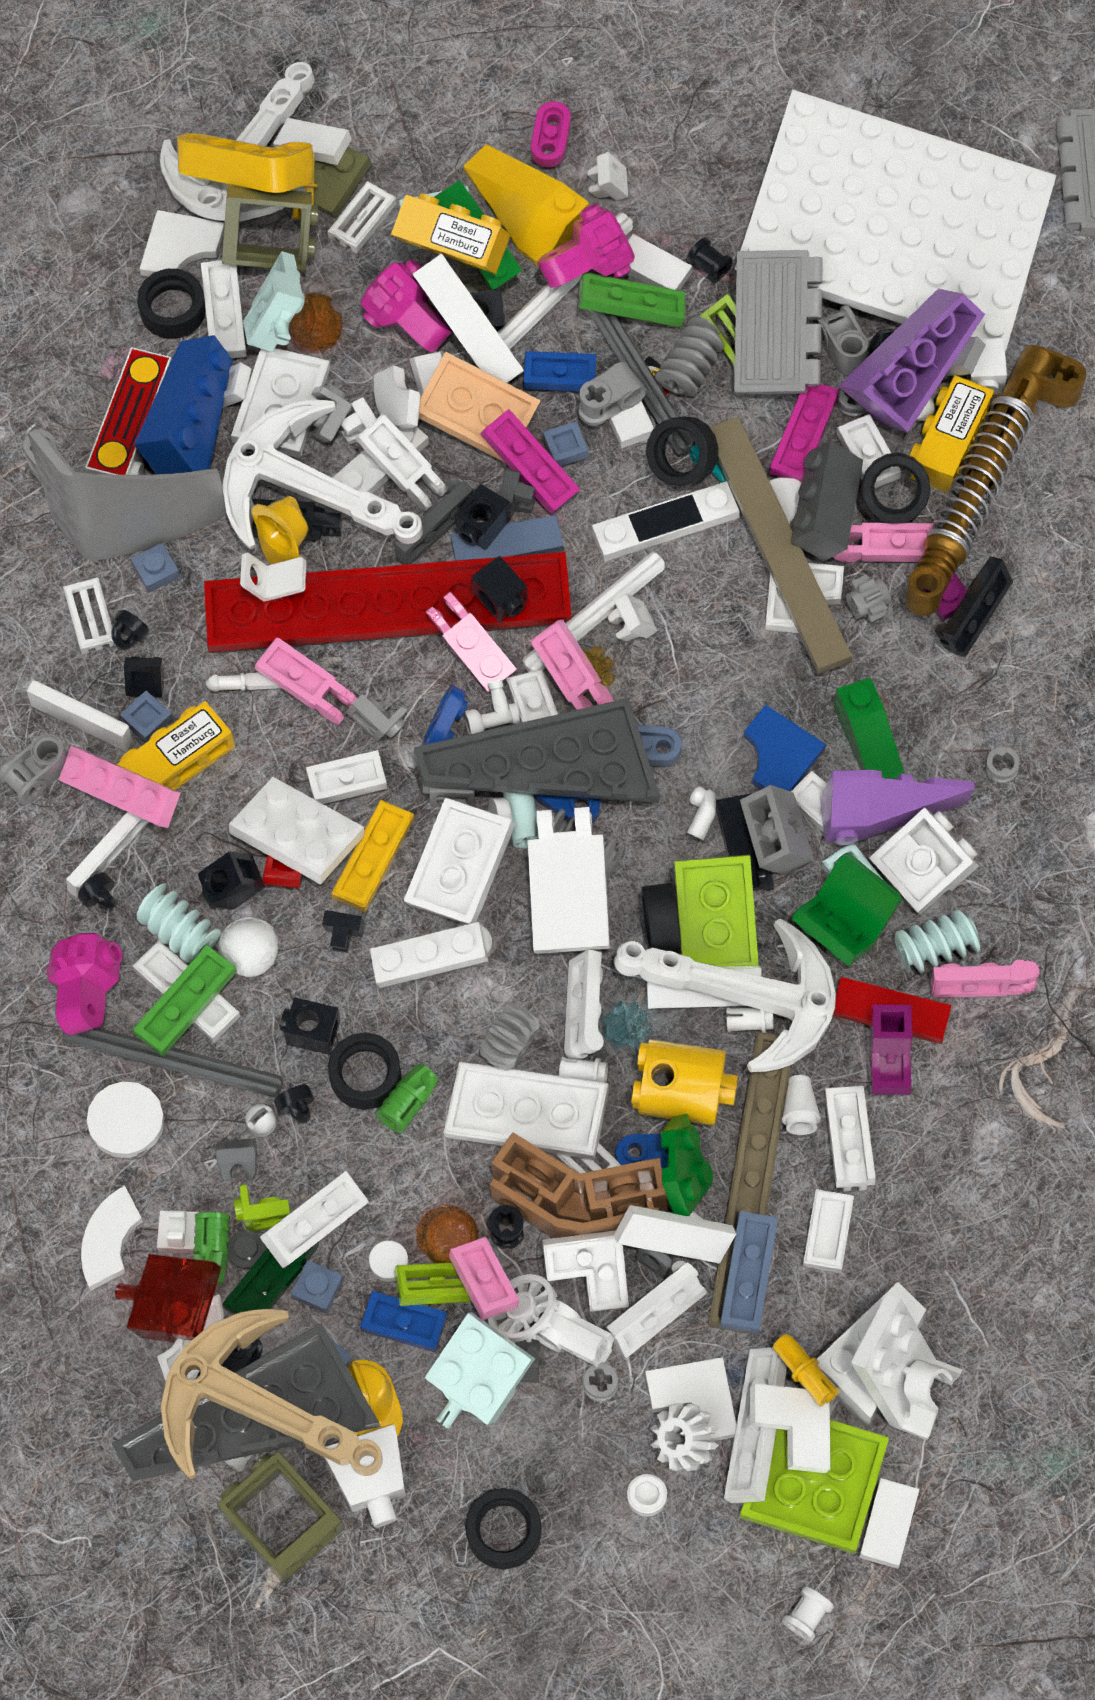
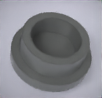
(245, 1249)

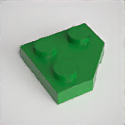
(687, 1171)

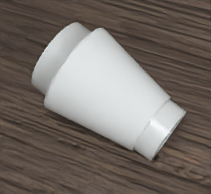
(800, 1106)

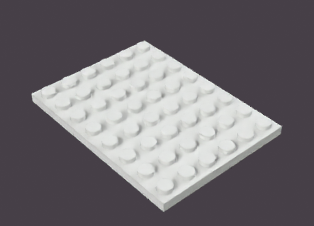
(899, 213)

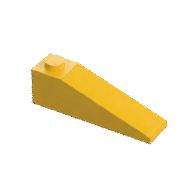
(528, 202)

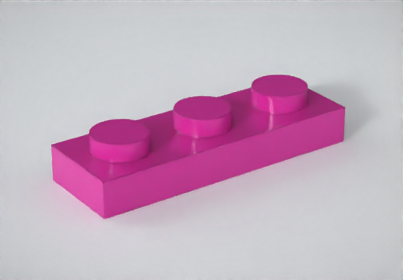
(804, 431)
(526, 455)

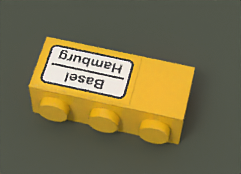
(451, 232)
(952, 430)
(182, 749)

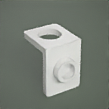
(275, 579)

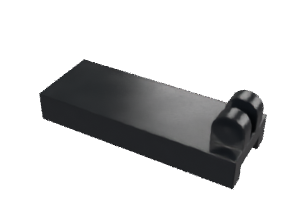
(975, 608)
(738, 839)

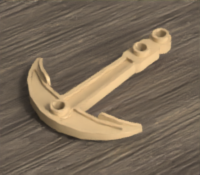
(236, 1393)

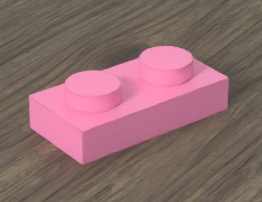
(484, 1278)

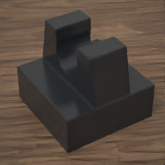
(143, 676)
(343, 928)

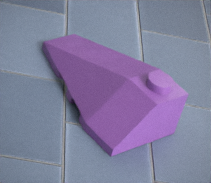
(865, 804)

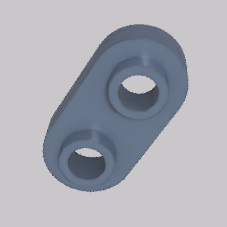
(655, 737)

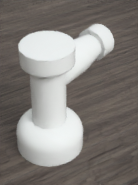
(503, 712)

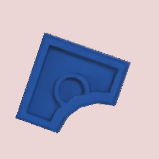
(782, 749)

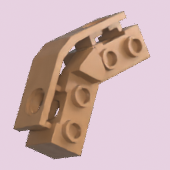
(572, 1201)

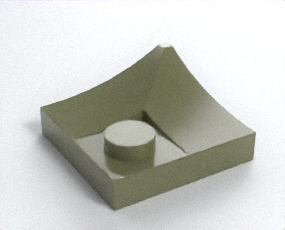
(338, 181)

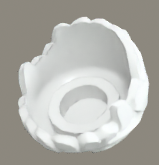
(249, 946)

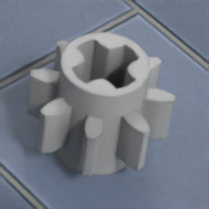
(868, 598)

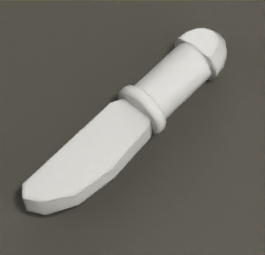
(250, 681)

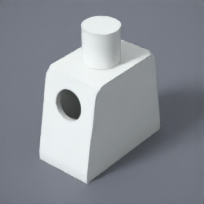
(377, 1489)

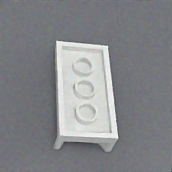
(901, 1369)

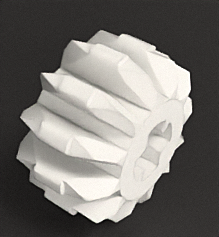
(682, 1452)

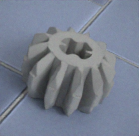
(509, 1037)

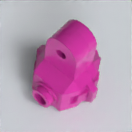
(595, 245)
(399, 300)
(83, 971)

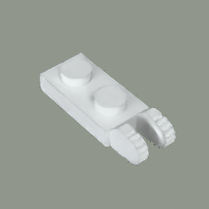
(400, 460)

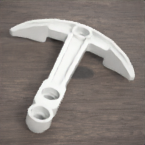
(208, 197)
(279, 469)
(762, 993)

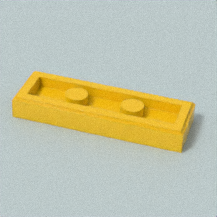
(373, 856)

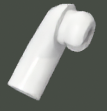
(705, 814)

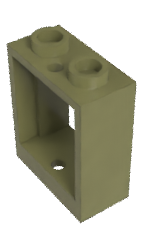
(260, 255)
(304, 1547)

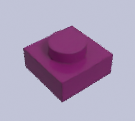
(951, 599)

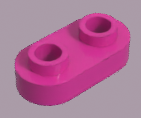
(550, 137)

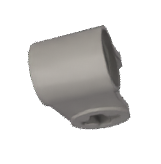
(842, 335)
(610, 393)
(32, 769)

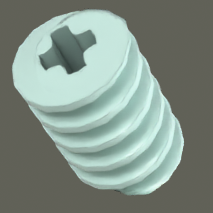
(174, 925)
(937, 940)

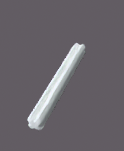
(605, 603)

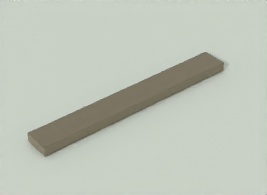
(783, 558)
(754, 1158)

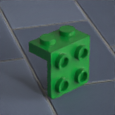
(849, 910)

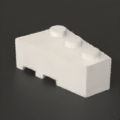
(837, 1359)

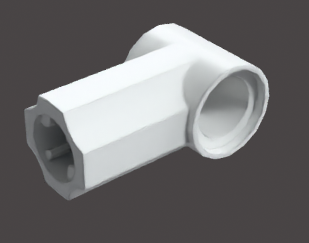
(576, 1336)

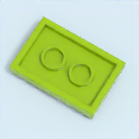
(717, 910)

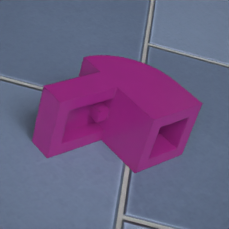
(891, 1049)

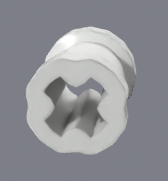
(807, 1613)

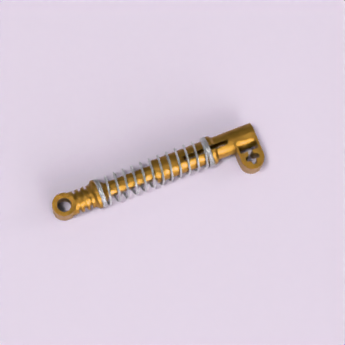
(946, 547)

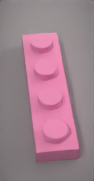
(119, 786)

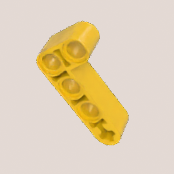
(245, 163)

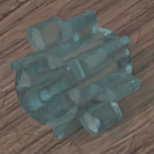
(627, 1024)

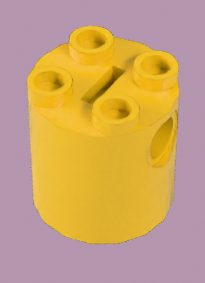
(697, 1082)

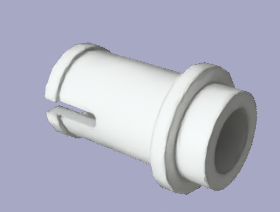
(749, 1019)
(584, 1069)

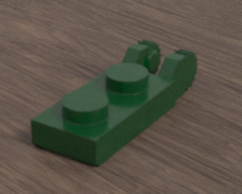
(265, 1283)

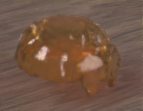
(317, 323)
(443, 1230)

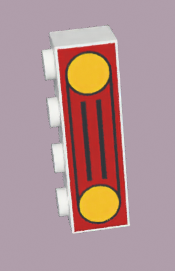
(126, 413)

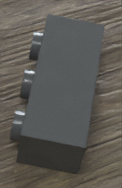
(827, 500)

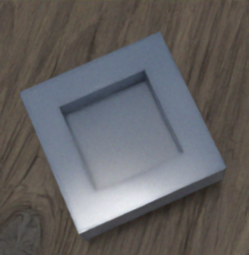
(566, 444)
(155, 567)
(146, 716)
(317, 1286)

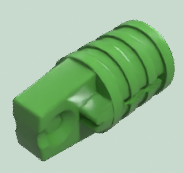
(407, 1098)
(212, 1239)

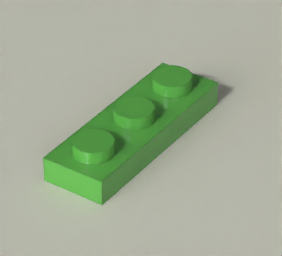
(632, 299)
(184, 1000)

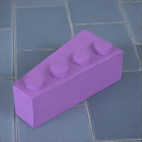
(914, 360)

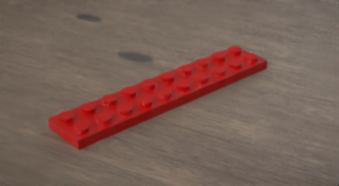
(378, 603)

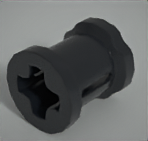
(709, 260)
(506, 1215)

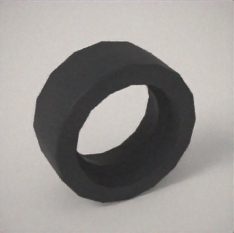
(171, 326)
(657, 457)
(908, 512)
(661, 917)
(360, 1043)
(497, 1498)

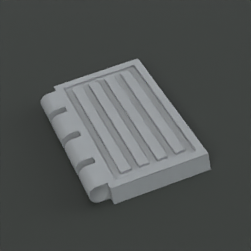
(1078, 167)
(773, 322)

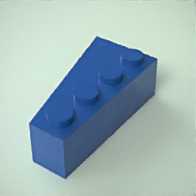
(186, 409)

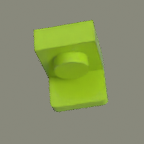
(261, 1215)

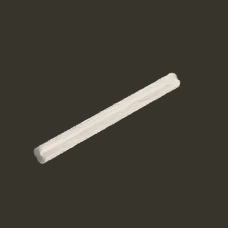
(544, 301)

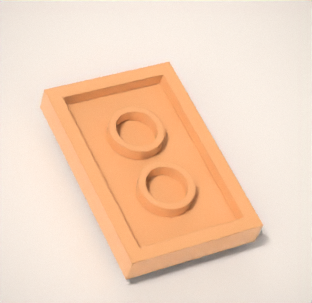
(467, 400)

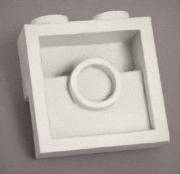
(925, 859)

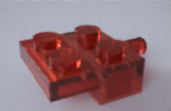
(171, 1297)

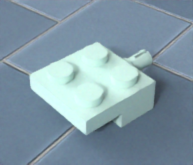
(275, 305)
(478, 1371)

